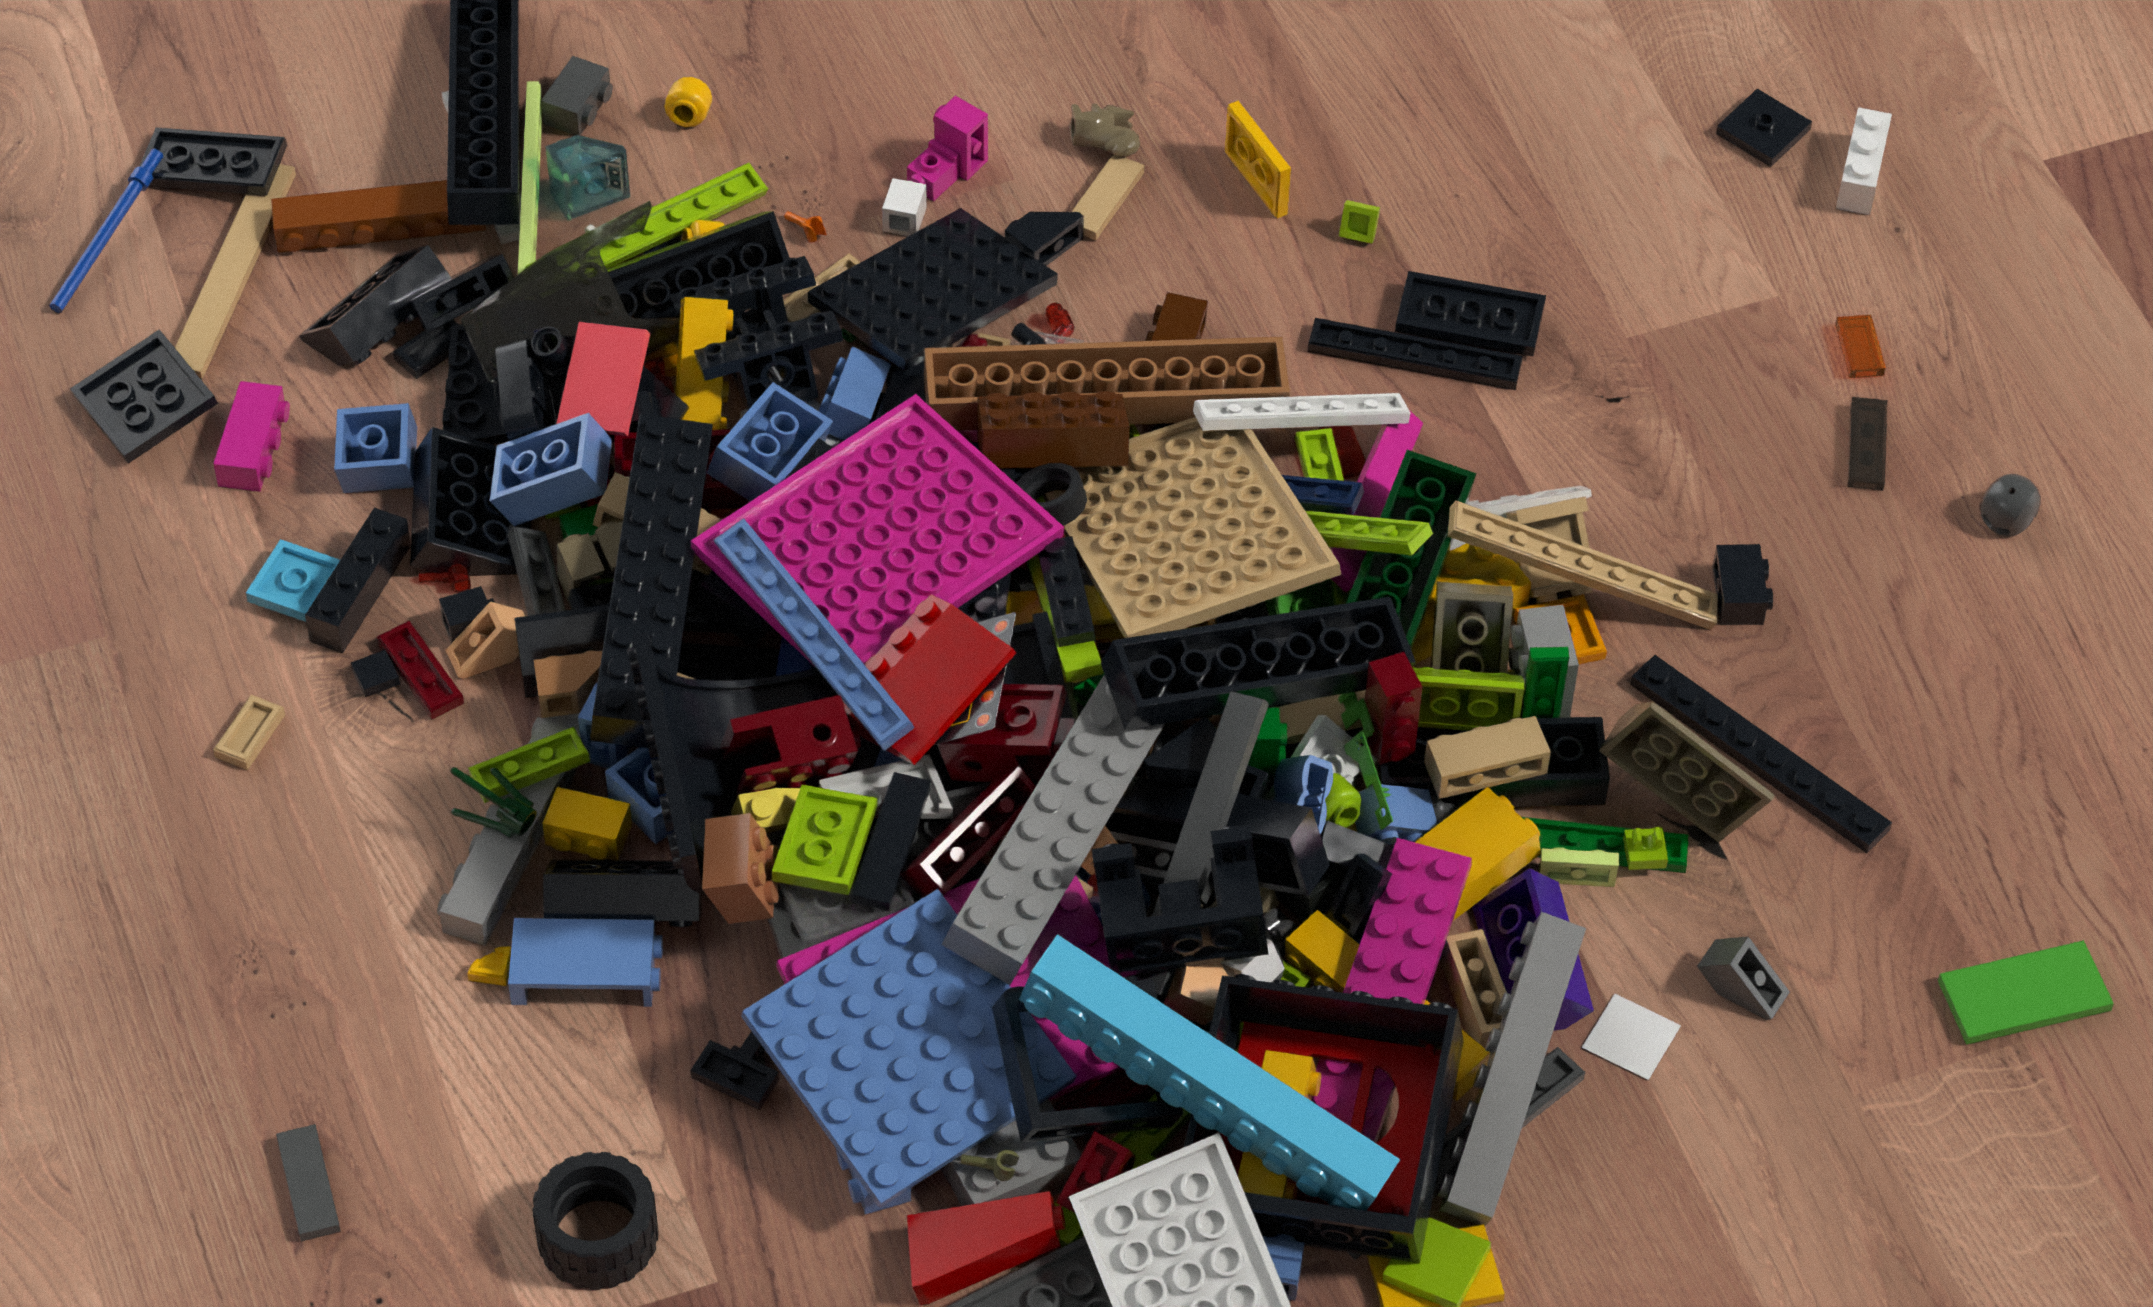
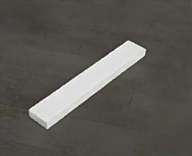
(1301, 411)

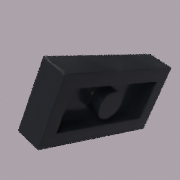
(1356, 896)

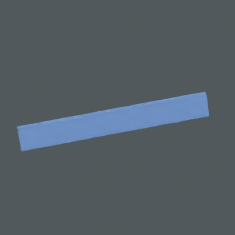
(814, 634)

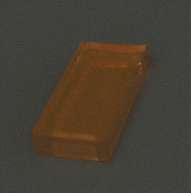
(1860, 346)

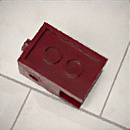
(1024, 735)
(795, 743)

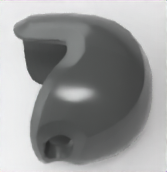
(2010, 504)

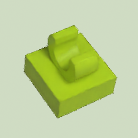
(1359, 221)
(1645, 848)

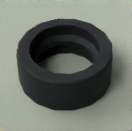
(1056, 477)

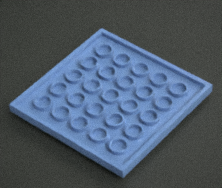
(900, 1050)

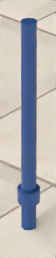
(138, 181)

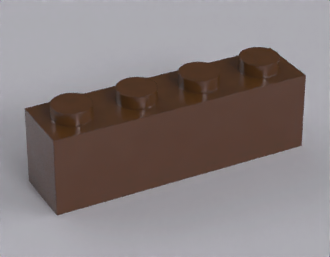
(1179, 318)

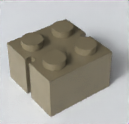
(587, 556)

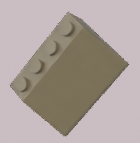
(1684, 770)

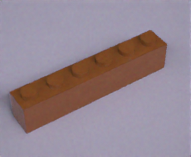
(363, 216)

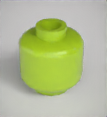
(1342, 802)

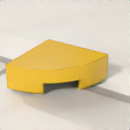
(492, 967)

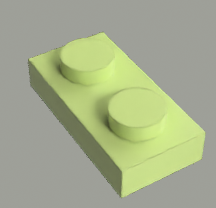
(1580, 867)

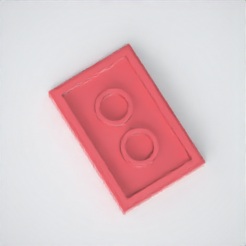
(604, 375)

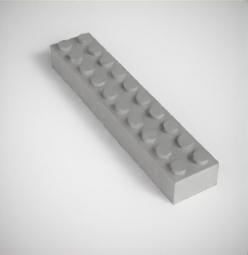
(1050, 838)

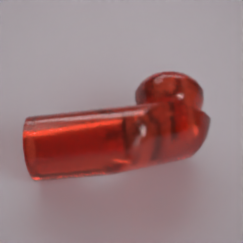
(1059, 320)

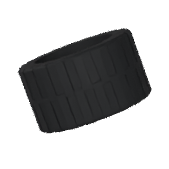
(586, 1180)

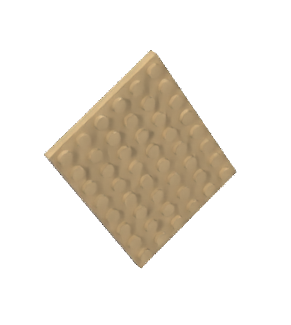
(1193, 530)

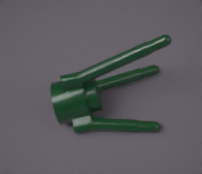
(514, 815)

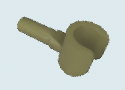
(1000, 1172)

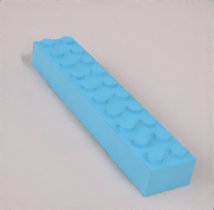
(1206, 1078)

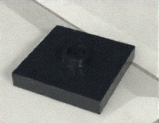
(1764, 127)

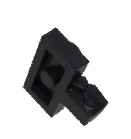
(737, 1071)

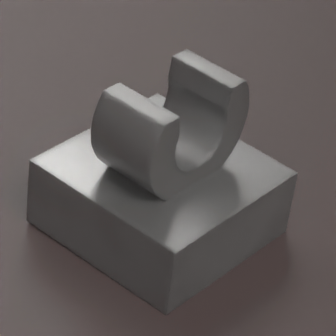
(1278, 928)

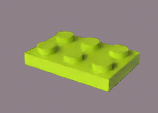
(824, 839)

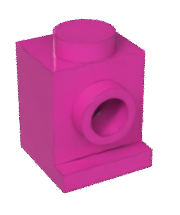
(936, 168)

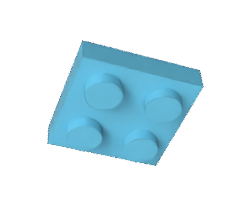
(291, 579)

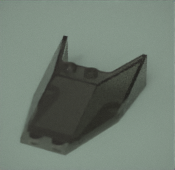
(562, 291)

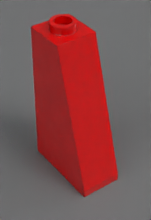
(978, 1241)

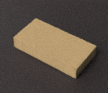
(249, 732)

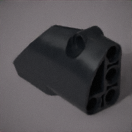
(535, 379)

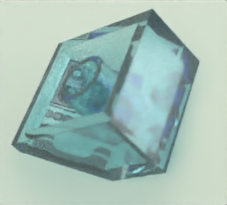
(586, 174)

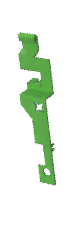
(1354, 711)

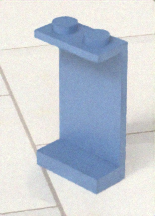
(584, 956)

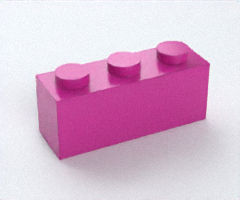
(251, 436)

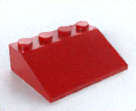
(934, 672)

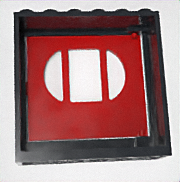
(1406, 1040)

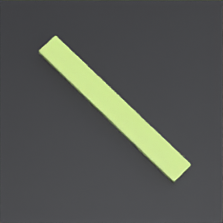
(530, 176)

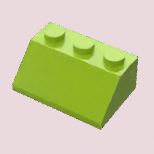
(1468, 698)

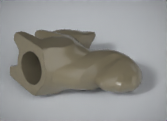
(1104, 129)

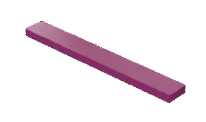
(1377, 480)

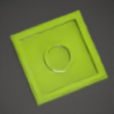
(1446, 1265)

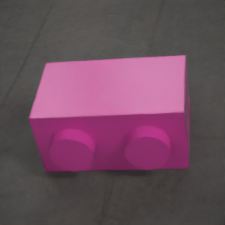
(965, 132)

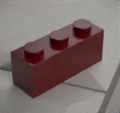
(1393, 706)

